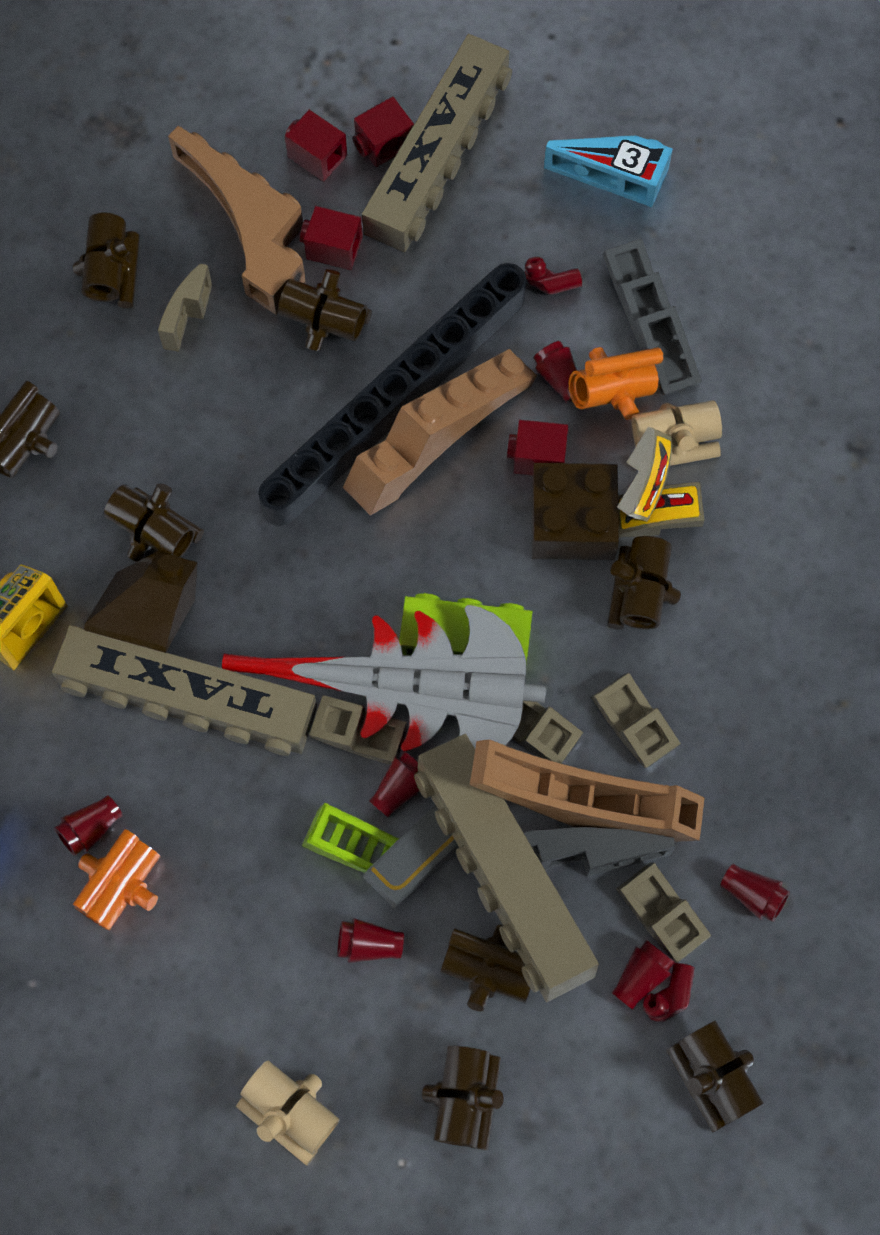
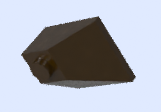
(146, 601)

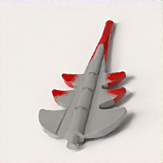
(477, 687)

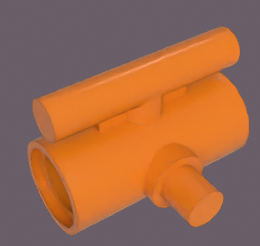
(616, 380)
(117, 880)

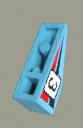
(615, 164)

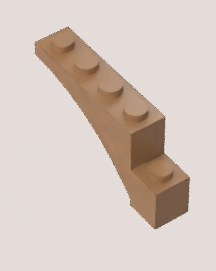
(259, 213)
(431, 426)
(586, 796)

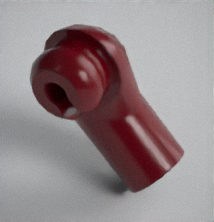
(548, 281)
(672, 999)

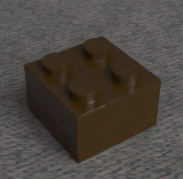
(575, 511)

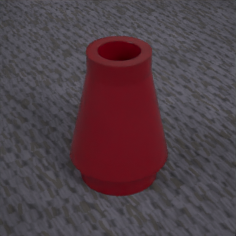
(555, 366)
(397, 785)
(87, 825)
(756, 892)
(368, 942)
(642, 974)

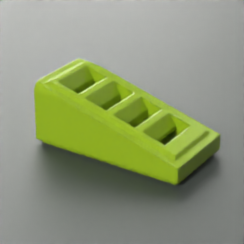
(358, 827)

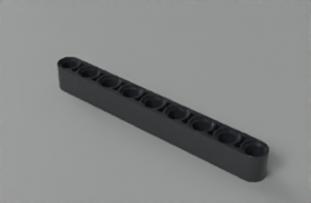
(400, 375)

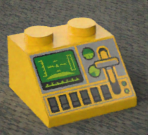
(27, 611)

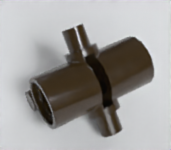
(109, 260)
(323, 310)
(25, 429)
(151, 521)
(641, 584)
(486, 966)
(715, 1075)
(466, 1097)

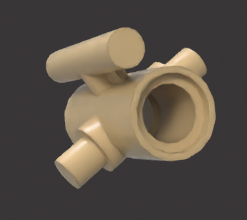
(687, 428)
(287, 1111)

